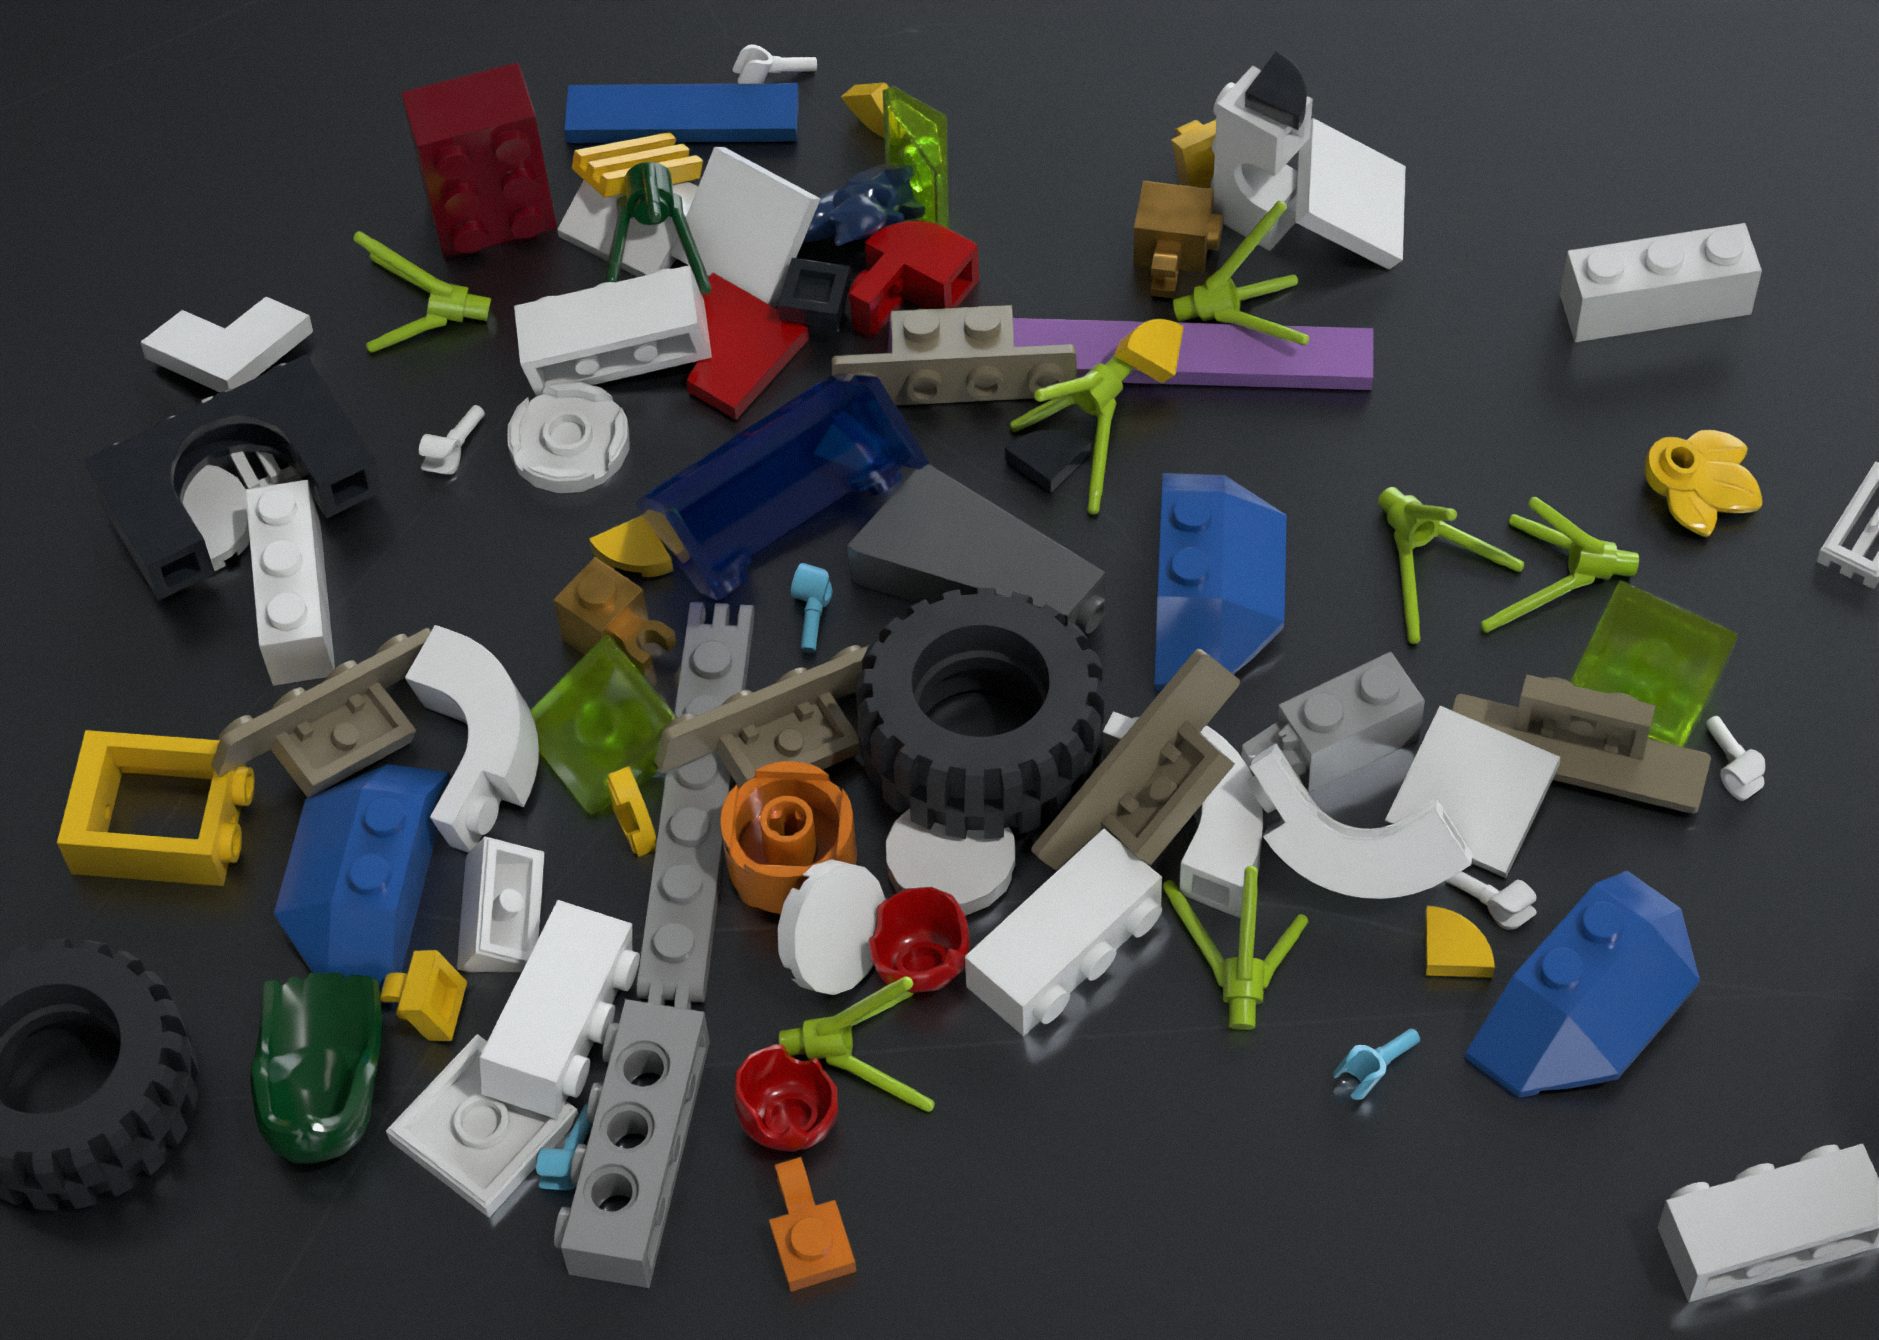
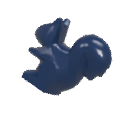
(866, 205)

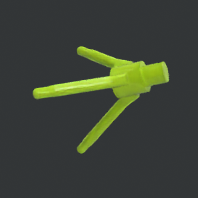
(445, 299)
(1221, 299)
(1096, 397)
(1417, 526)
(1586, 561)
(1240, 976)
(833, 1040)

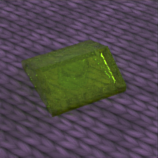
(918, 138)
(1658, 658)
(601, 722)

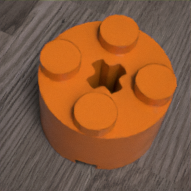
(782, 828)

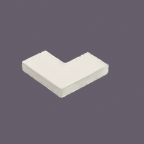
(231, 354)

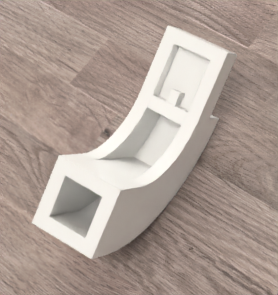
(502, 748)
(1226, 832)
(1352, 860)

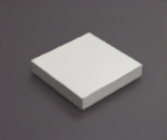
(1351, 195)
(747, 224)
(1483, 783)
(472, 1139)

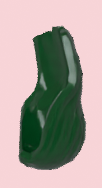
(316, 1064)

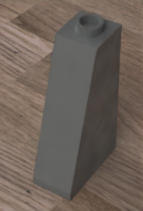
(949, 538)

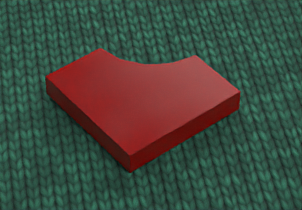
(746, 348)

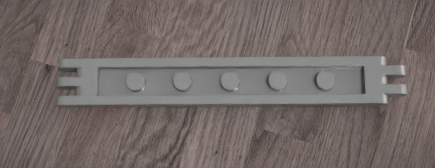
(689, 832)

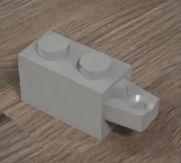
(1344, 723)

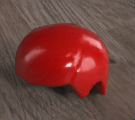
(920, 937)
(784, 1100)

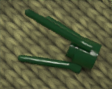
(651, 201)

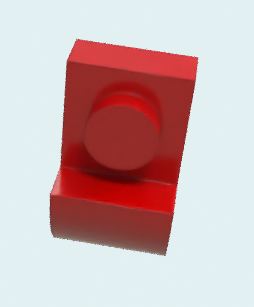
(912, 264)

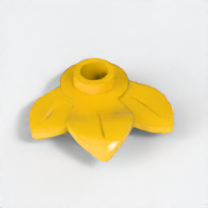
(1706, 478)

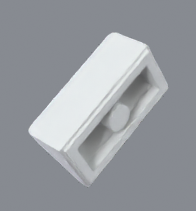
(500, 907)

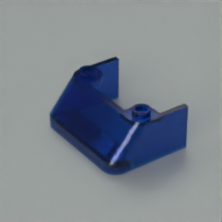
(779, 475)

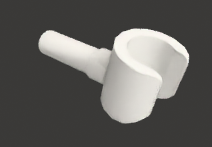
(756, 62)
(445, 452)
(1745, 772)
(1507, 907)

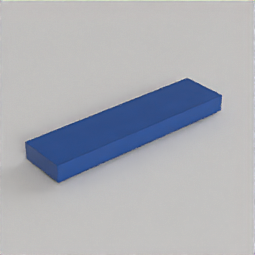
(684, 110)

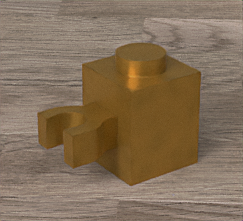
(1174, 232)
(611, 605)

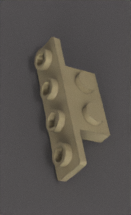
(960, 358)
(779, 723)
(333, 726)
(1598, 741)
(1153, 773)

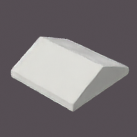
(592, 224)

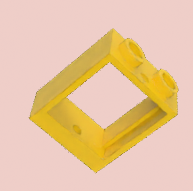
(92, 797)

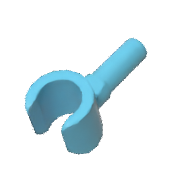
(812, 586)
(1371, 1063)
(556, 1164)

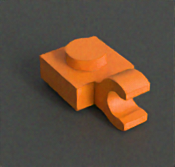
(809, 1236)

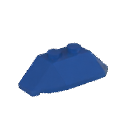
(1217, 573)
(361, 871)
(1590, 992)

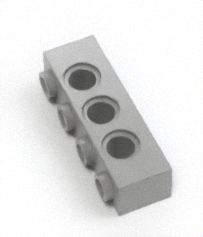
(626, 1242)

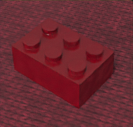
(480, 159)

